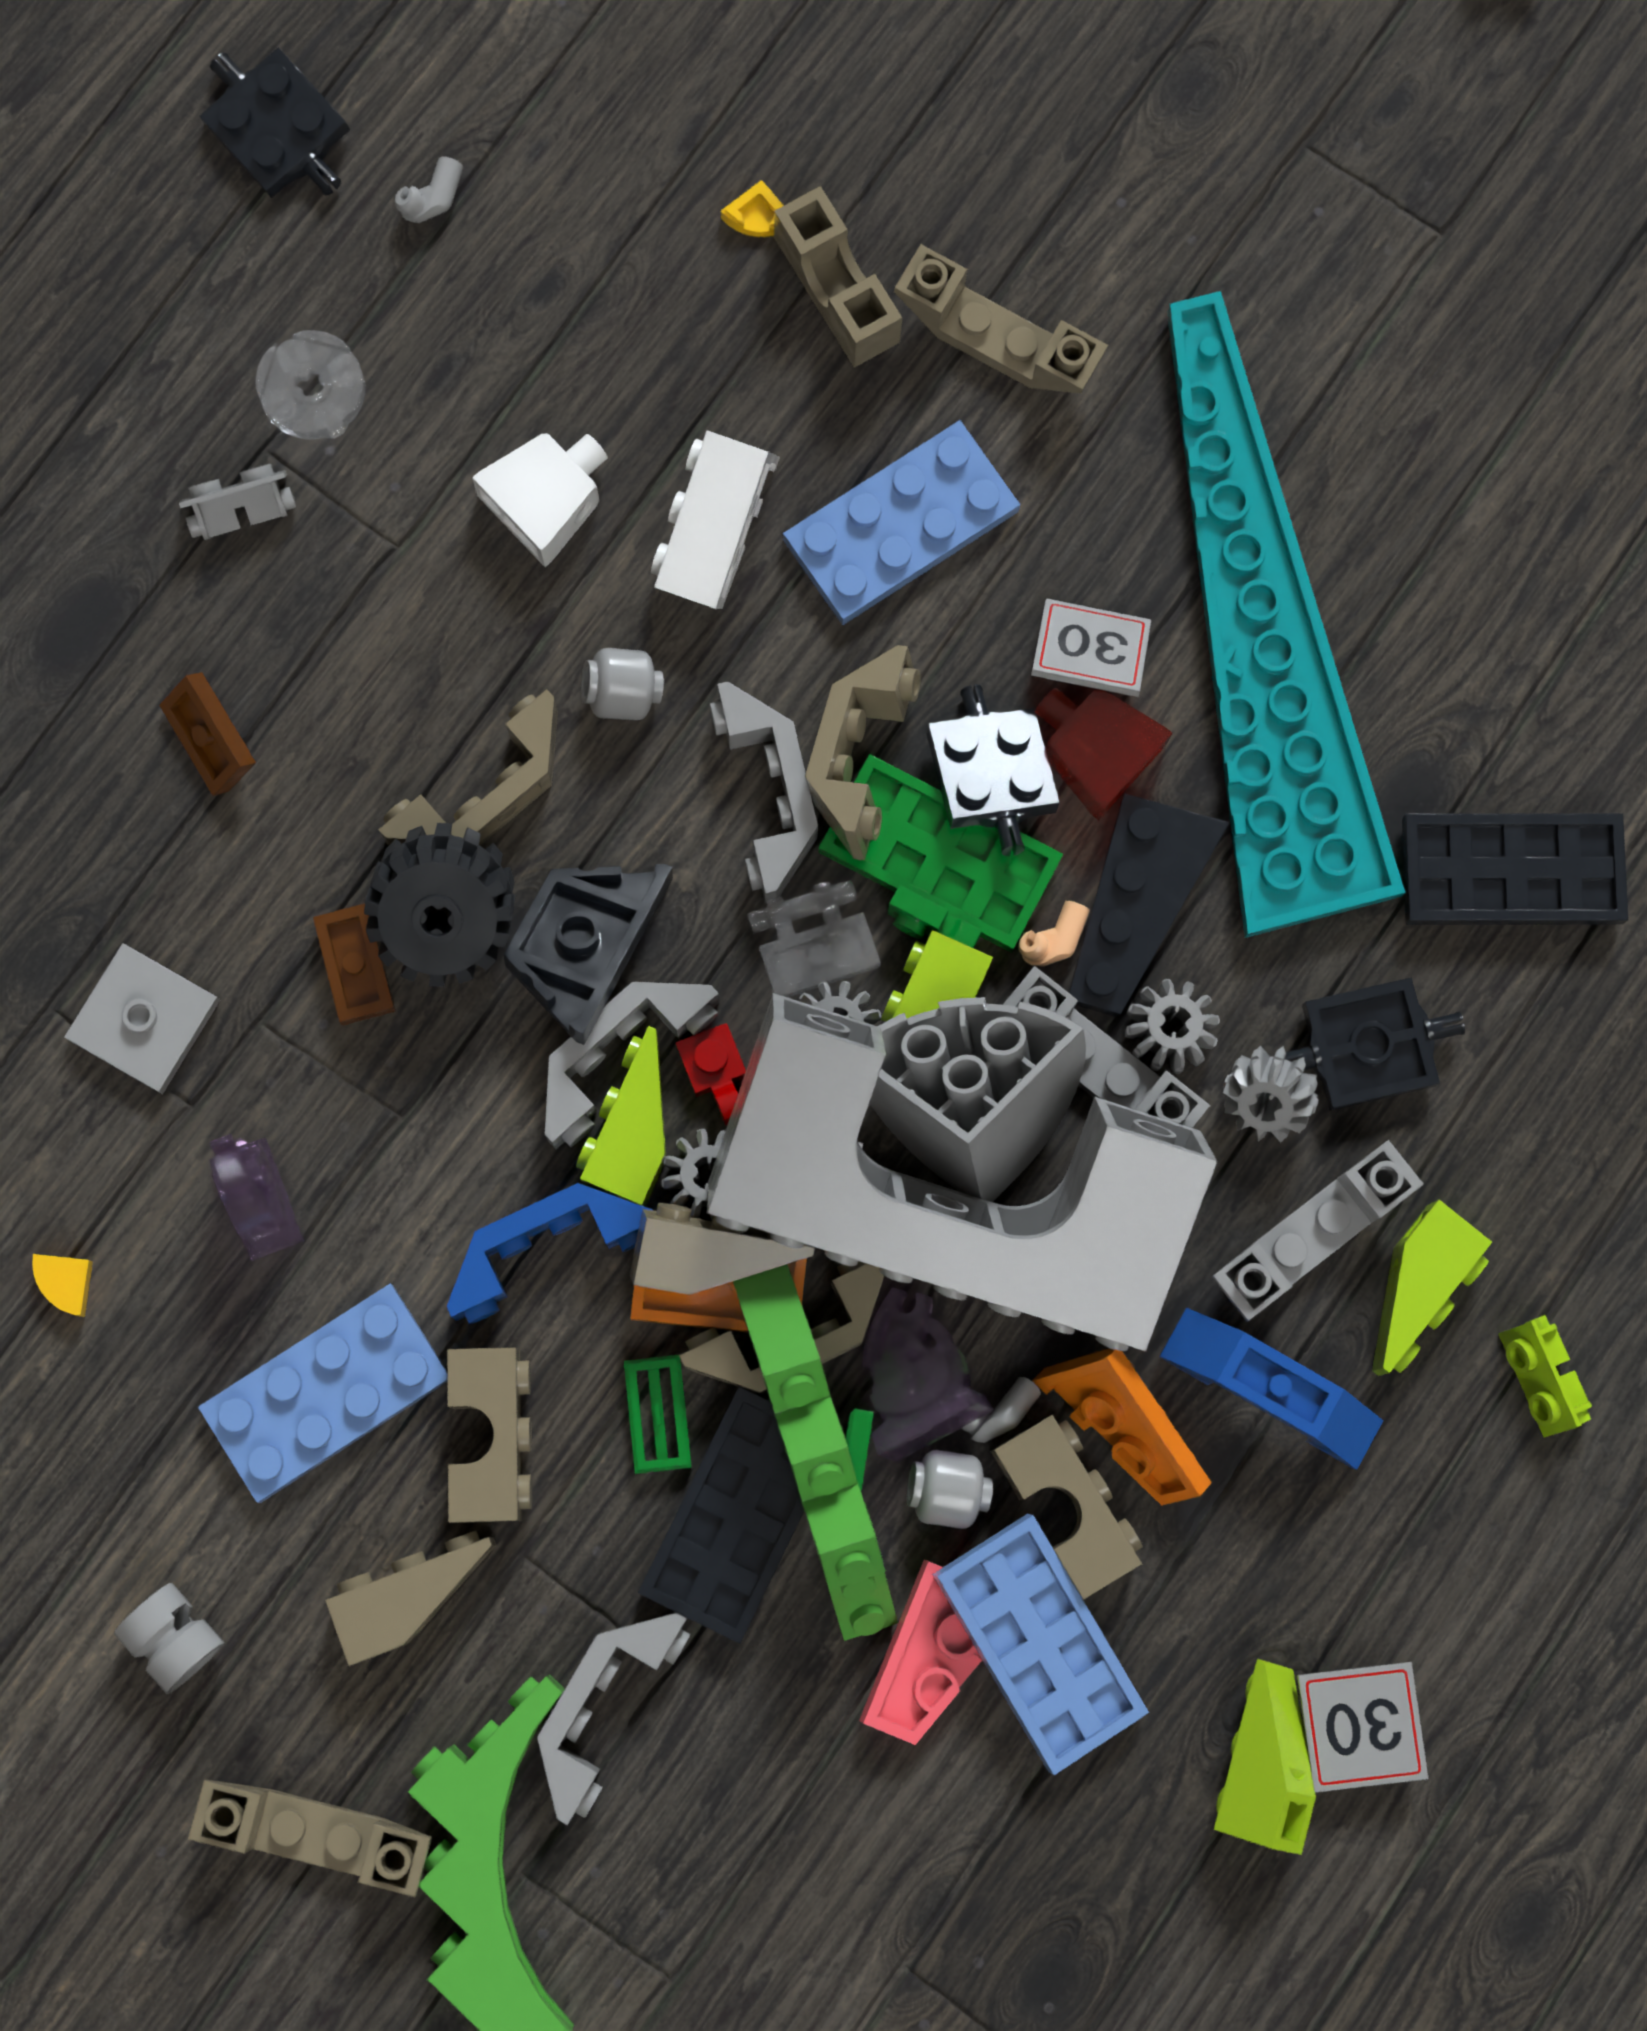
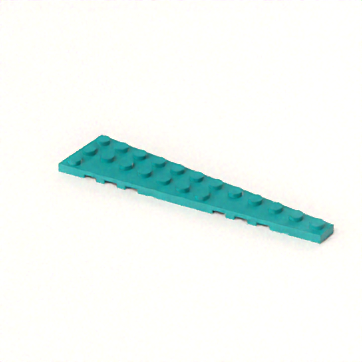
(1290, 753)

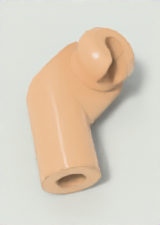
(1058, 942)

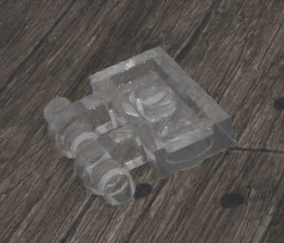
(818, 954)

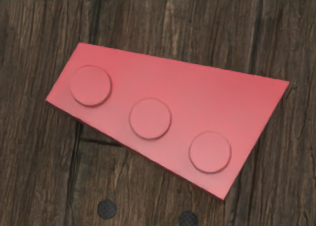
(922, 1665)

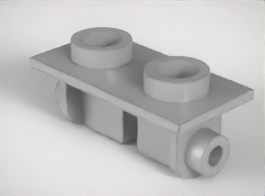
(216, 505)

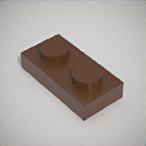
(207, 733)
(353, 966)

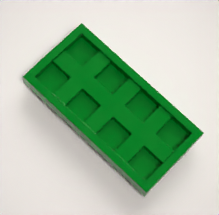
(947, 865)

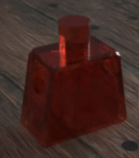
(1099, 745)

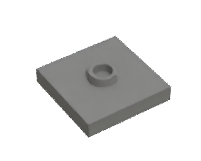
(142, 1018)

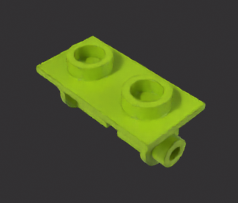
(1553, 1400)

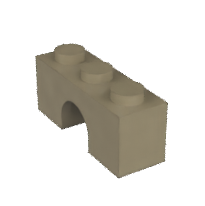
(850, 303)
(494, 1484)
(1098, 1546)

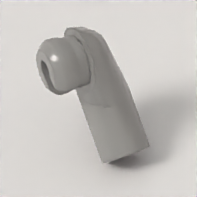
(433, 199)
(1007, 1413)

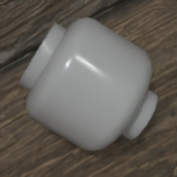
(621, 684)
(948, 1489)

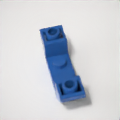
(478, 1283)
(1273, 1384)

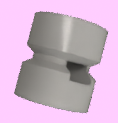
(169, 1638)

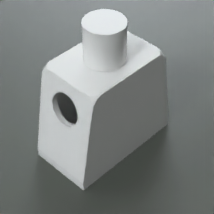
(543, 491)

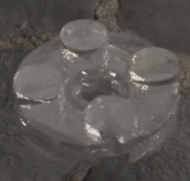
(326, 411)

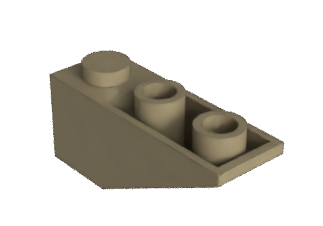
(699, 1254)
(396, 1608)

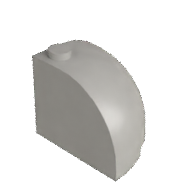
(978, 1088)

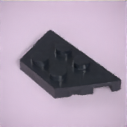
(583, 938)

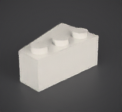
(712, 519)

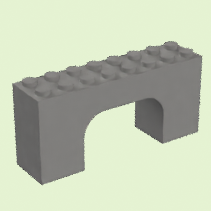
(1080, 1259)

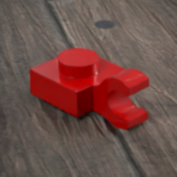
(713, 1066)

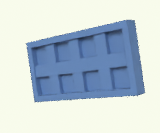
(901, 522)
(324, 1393)
(1040, 1643)

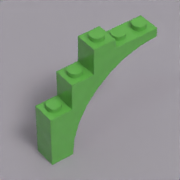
(817, 1452)
(487, 1969)

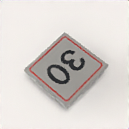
(1091, 647)
(1362, 1727)

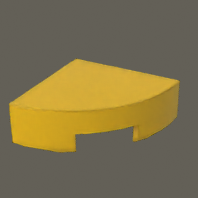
(753, 211)
(63, 1281)

